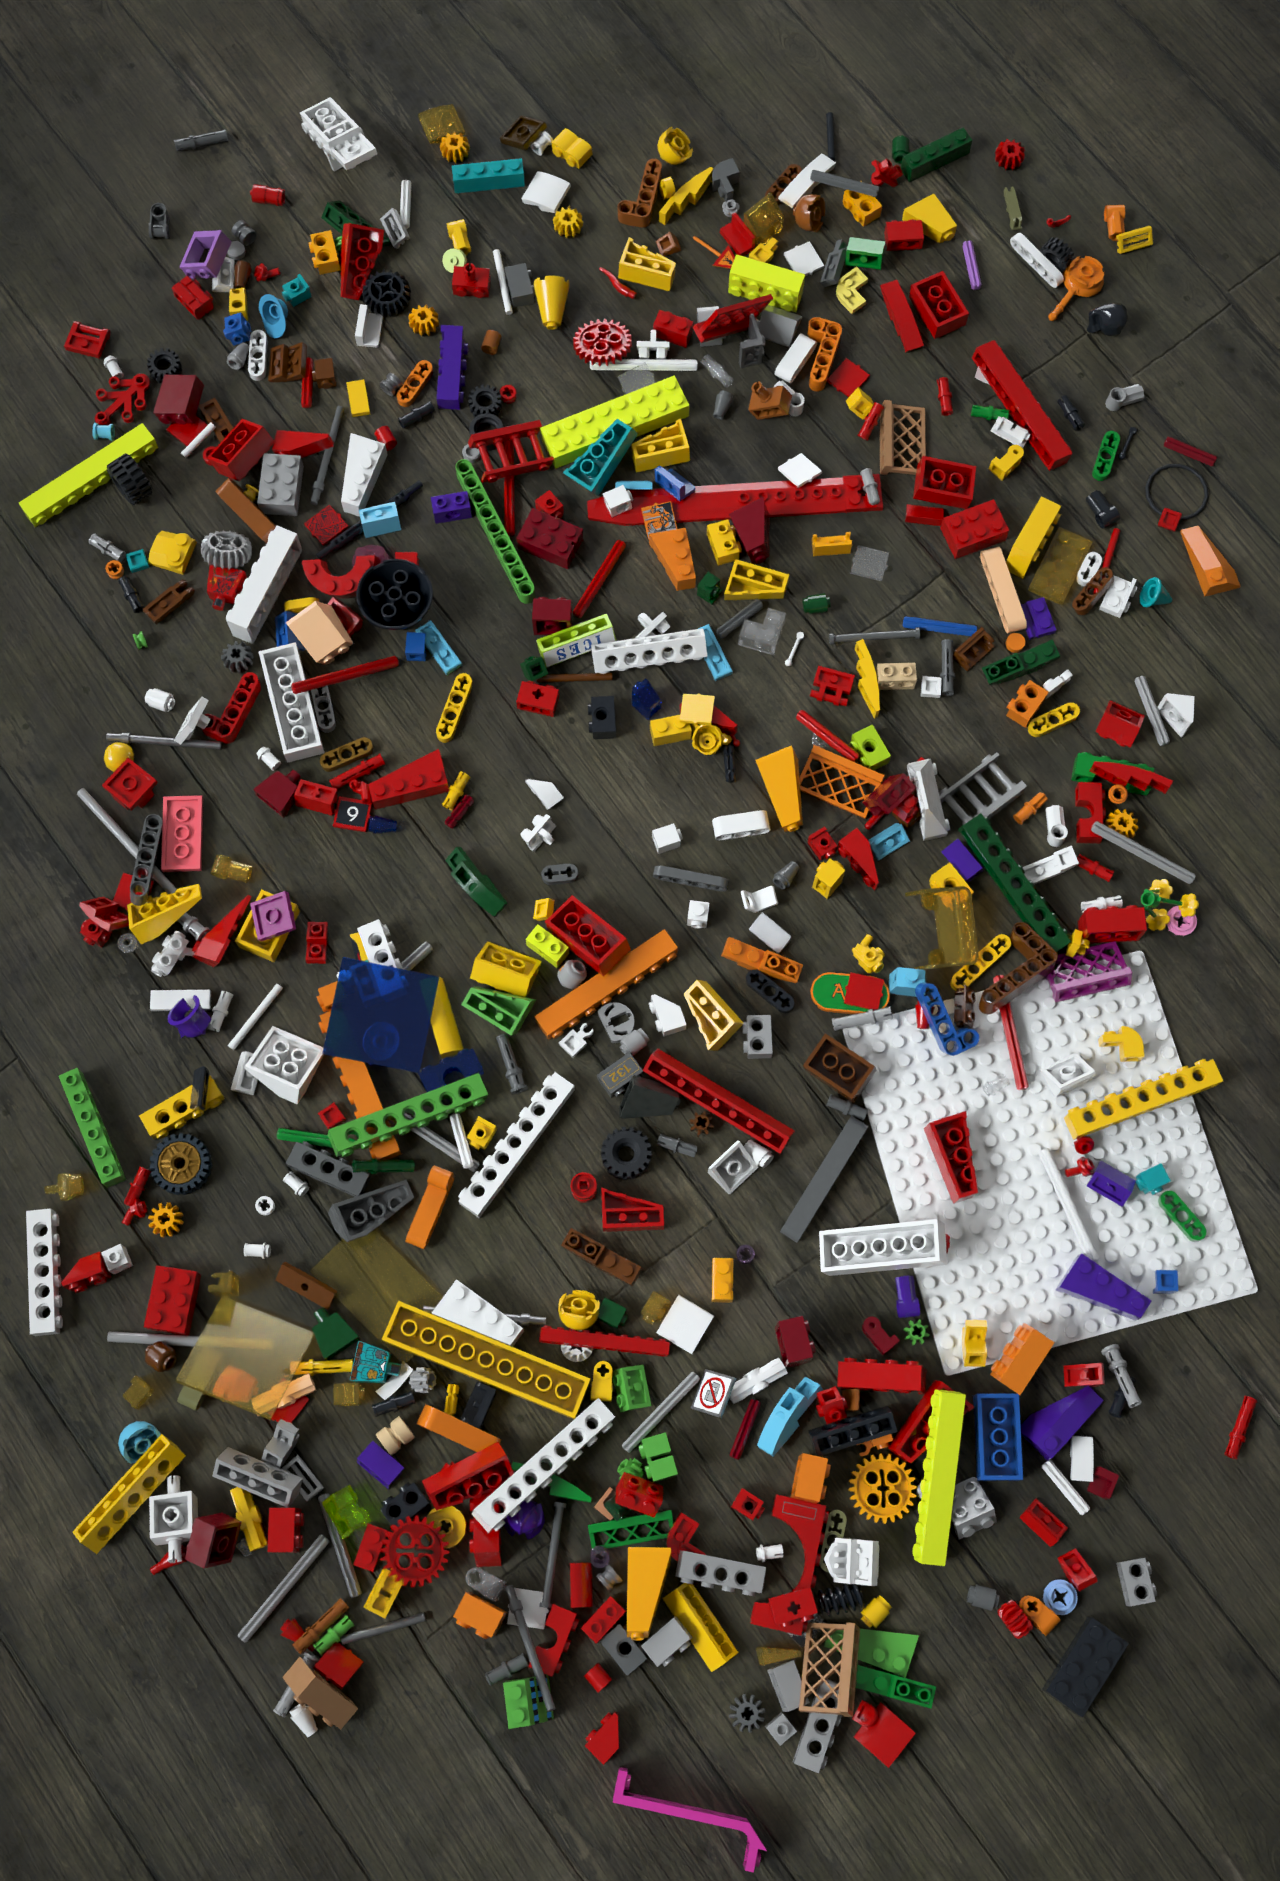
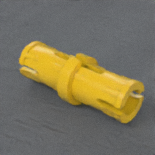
(456, 790)

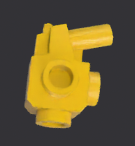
(869, 959)

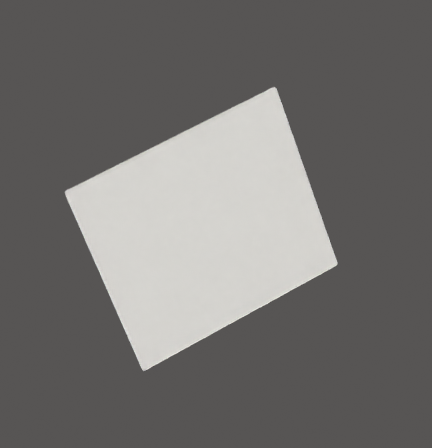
(1014, 1234)

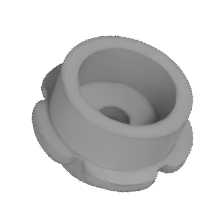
(729, 211)

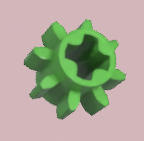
(917, 1326)
(630, 1466)

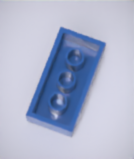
(998, 1437)

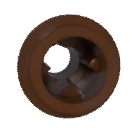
(241, 273)

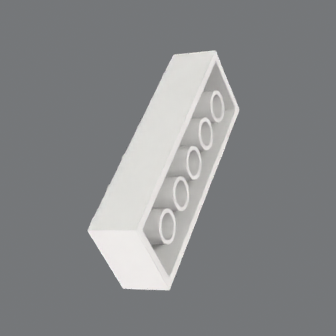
(264, 584)
(292, 711)
(883, 1247)

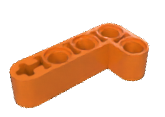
(823, 356)
(430, 1208)
(455, 1429)

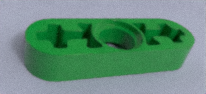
(1107, 462)
(1183, 1207)

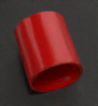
(385, 436)
(598, 1677)

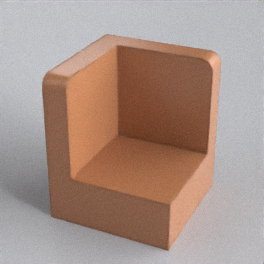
(600, 1505)

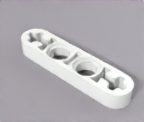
(1036, 260)

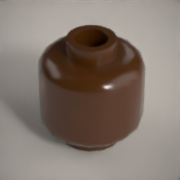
(160, 1356)

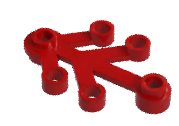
(123, 397)

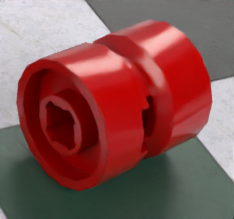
(583, 1187)

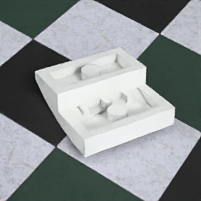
(546, 192)
(685, 1324)

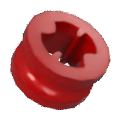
(508, 388)

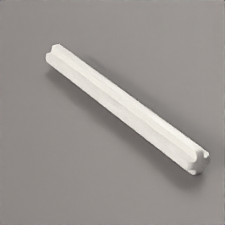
(653, 364)
(1068, 1204)

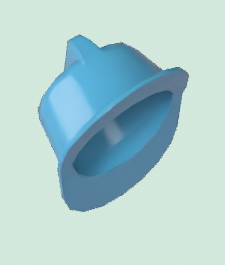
(273, 315)

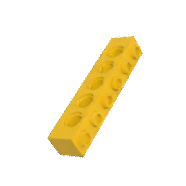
(128, 1494)

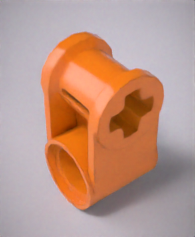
(1041, 1616)

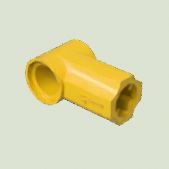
(458, 233)

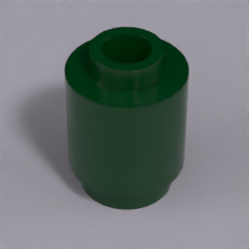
(900, 147)
(816, 603)

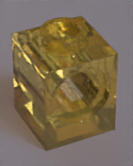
(348, 1394)

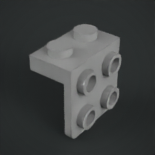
(971, 1508)

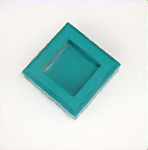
(137, 561)

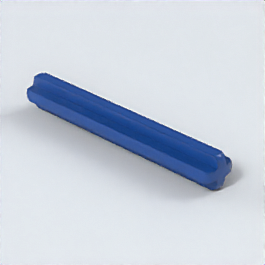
(939, 626)

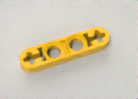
(453, 707)
(981, 963)

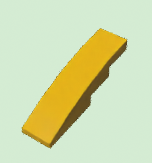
(689, 192)
(868, 684)

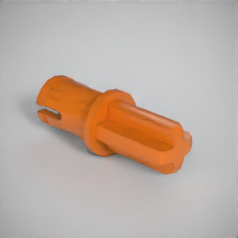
(1030, 808)

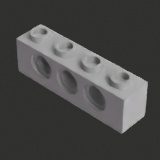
(257, 1477)
(753, 1573)
(803, 1756)

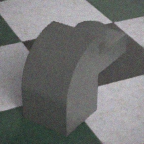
(723, 177)

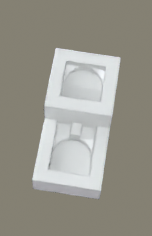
(1081, 1458)

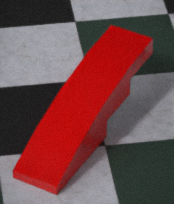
(902, 316)
(1122, 774)

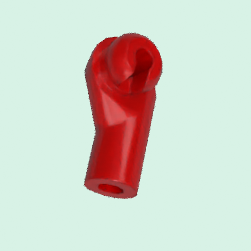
(362, 789)

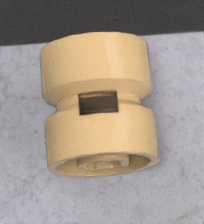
(395, 1435)

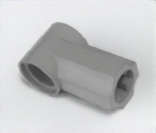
(1124, 396)

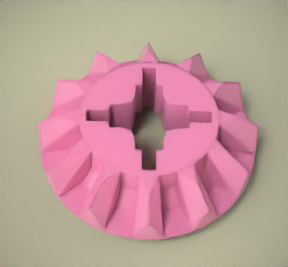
(1185, 929)

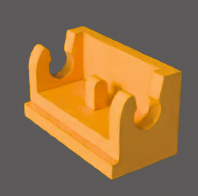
(831, 545)

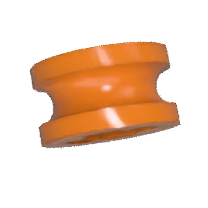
(114, 563)

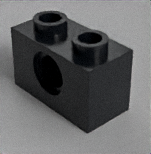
(602, 728)

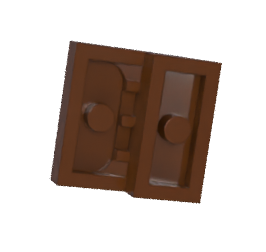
(287, 363)

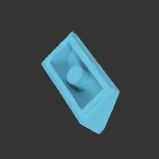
(888, 841)

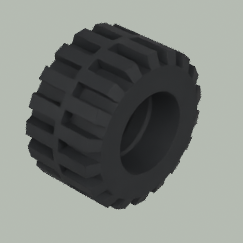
(129, 479)

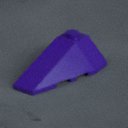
(1055, 1424)

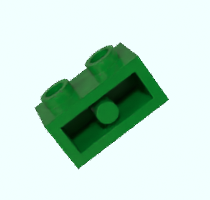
(865, 253)

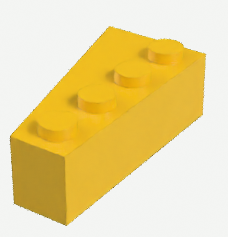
(1033, 537)

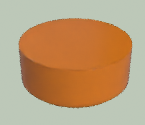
(1015, 642)

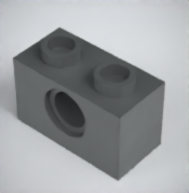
(629, 1661)

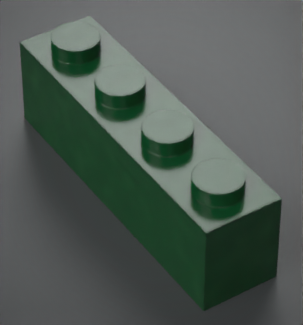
(936, 154)

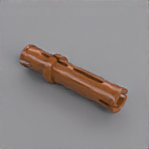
(316, 1630)

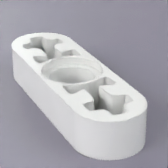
(261, 362)

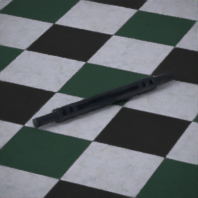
(357, 528)

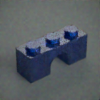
(465, 1063)

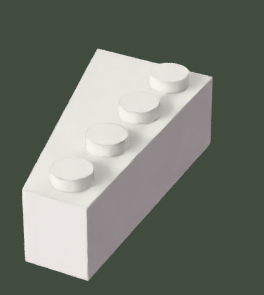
(361, 473)
(471, 1311)

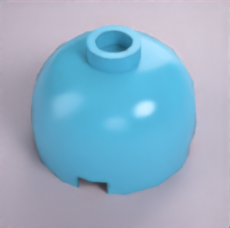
(136, 1440)

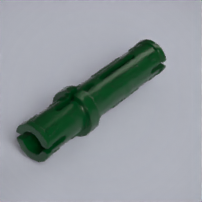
(374, 1166)

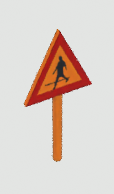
(725, 259)

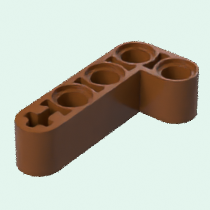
(642, 207)
(241, 504)

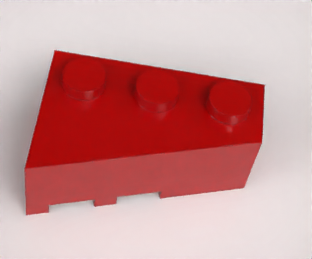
(629, 1213)

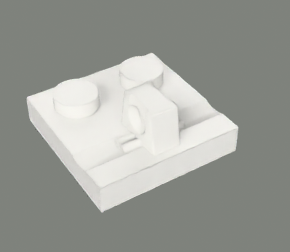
(193, 719)

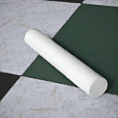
(196, 442)

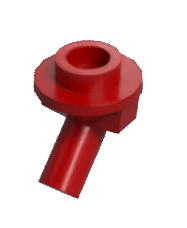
(262, 274)
(1084, 1145)
(1084, 1167)
(138, 1208)

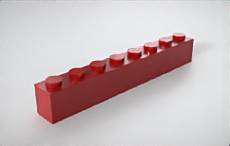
(1022, 405)
(718, 1100)

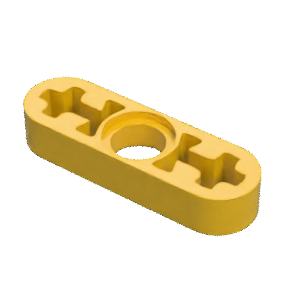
(1048, 727)

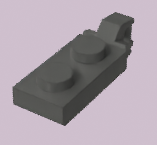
(834, 264)

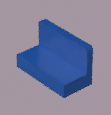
(673, 483)
(283, 633)

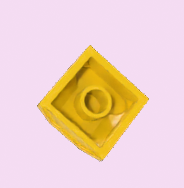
(172, 551)

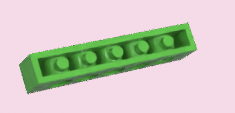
(92, 1128)

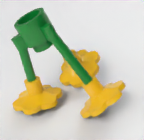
(1160, 893)

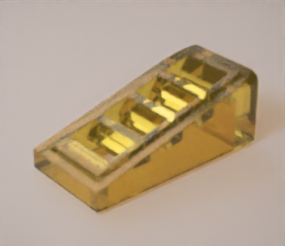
(773, 1655)

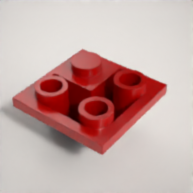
(86, 1272)

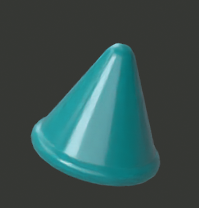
(1154, 593)

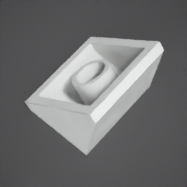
(1177, 711)
(1067, 1074)
(732, 1167)

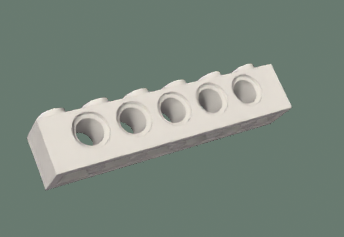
(656, 643)
(36, 1283)

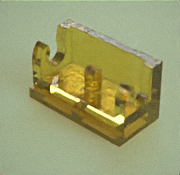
(227, 1286)

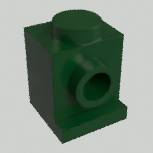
(709, 588)
(533, 668)

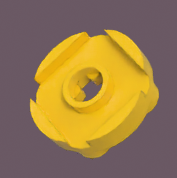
(452, 1516)

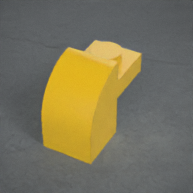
(1129, 1043)
(974, 1343)

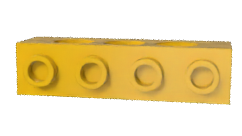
(152, 1117)

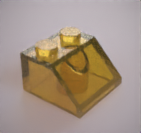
(764, 219)

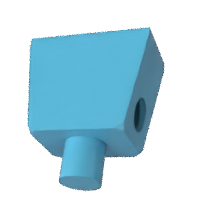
(906, 981)

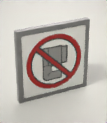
(713, 1393)

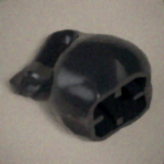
(1108, 318)

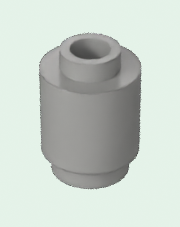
(634, 1042)

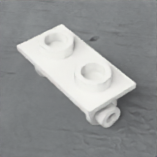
(1004, 429)

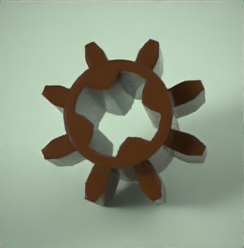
(699, 1129)

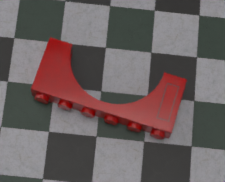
(807, 1522)

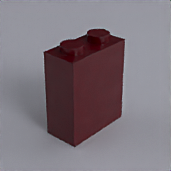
(178, 399)

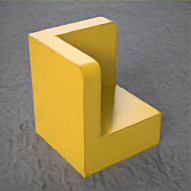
(859, 403)

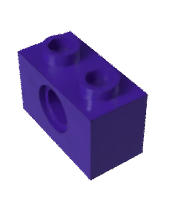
(451, 507)

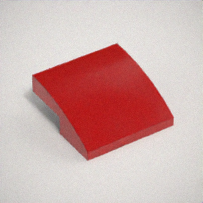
(104, 913)
(886, 1737)

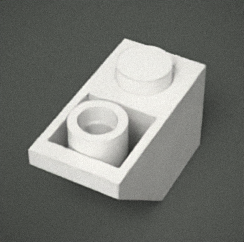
(668, 1014)

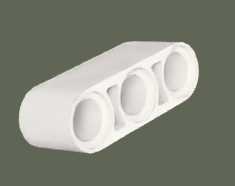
(795, 358)
(741, 825)

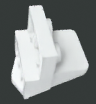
(853, 1561)

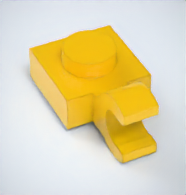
(764, 253)

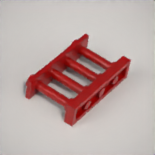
(513, 434)

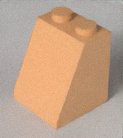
(320, 632)

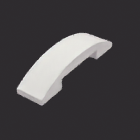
(1050, 866)

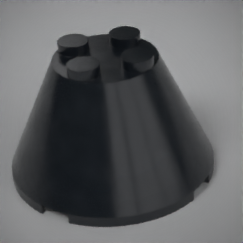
(394, 594)

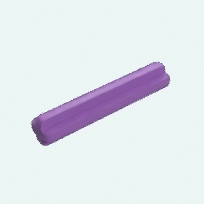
(972, 266)

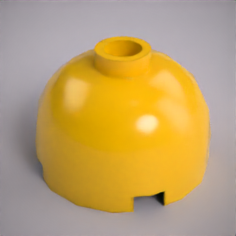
(674, 146)
(578, 1309)

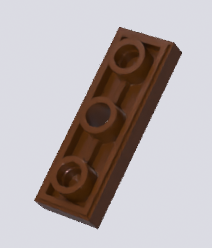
(306, 1285)

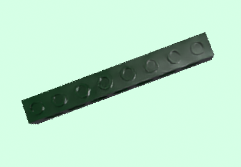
(1004, 881)

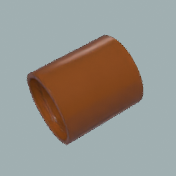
(491, 342)

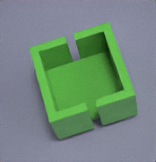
(655, 1447)

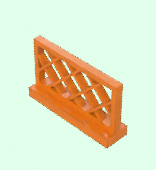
(842, 765)

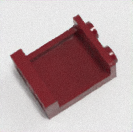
(889, 794)

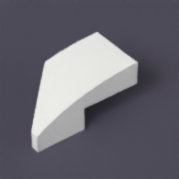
(545, 791)

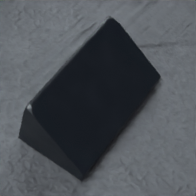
(199, 1088)

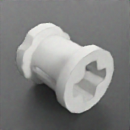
(541, 143)

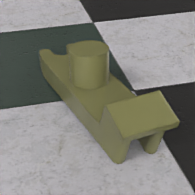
(1013, 208)

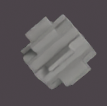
(422, 1379)

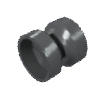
(244, 233)

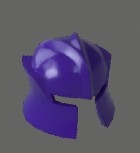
(192, 1025)
(527, 1520)

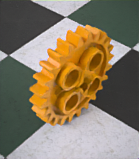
(901, 1488)

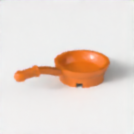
(1081, 278)

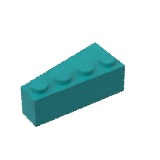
(602, 457)

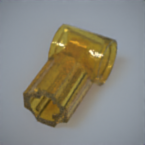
(227, 868)

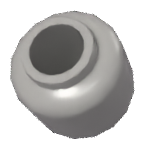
(572, 974)

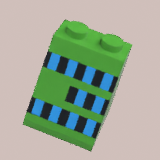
(525, 1702)

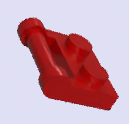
(86, 344)

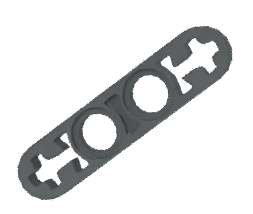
(690, 878)

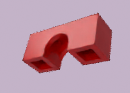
(1089, 796)
(562, 1622)

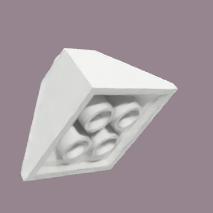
(285, 1063)

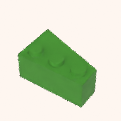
(499, 1008)

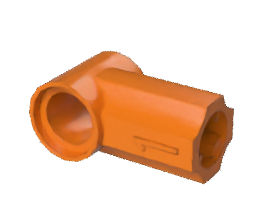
(1114, 216)

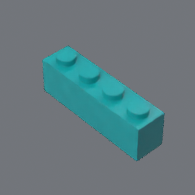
(488, 175)

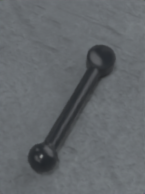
(1132, 431)

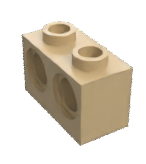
(896, 676)

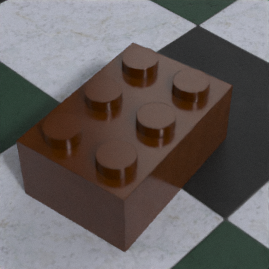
(839, 1068)

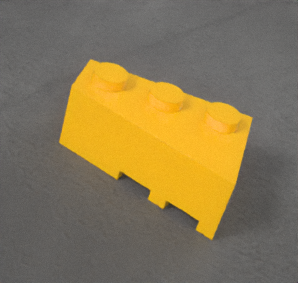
(661, 449)
(755, 582)

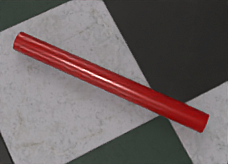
(1110, 550)

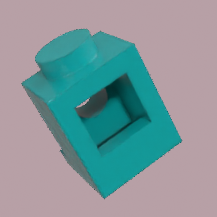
(296, 291)

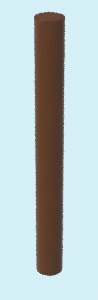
(575, 677)

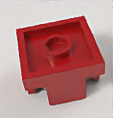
(130, 785)

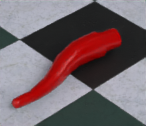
(624, 290)

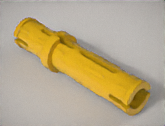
(329, 1366)

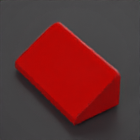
(924, 515)
(1043, 1522)

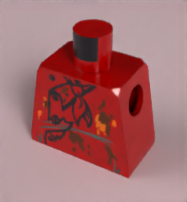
(224, 585)

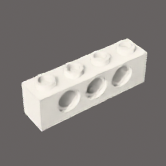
(370, 935)

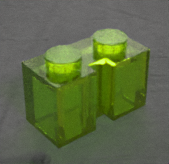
(345, 1512)

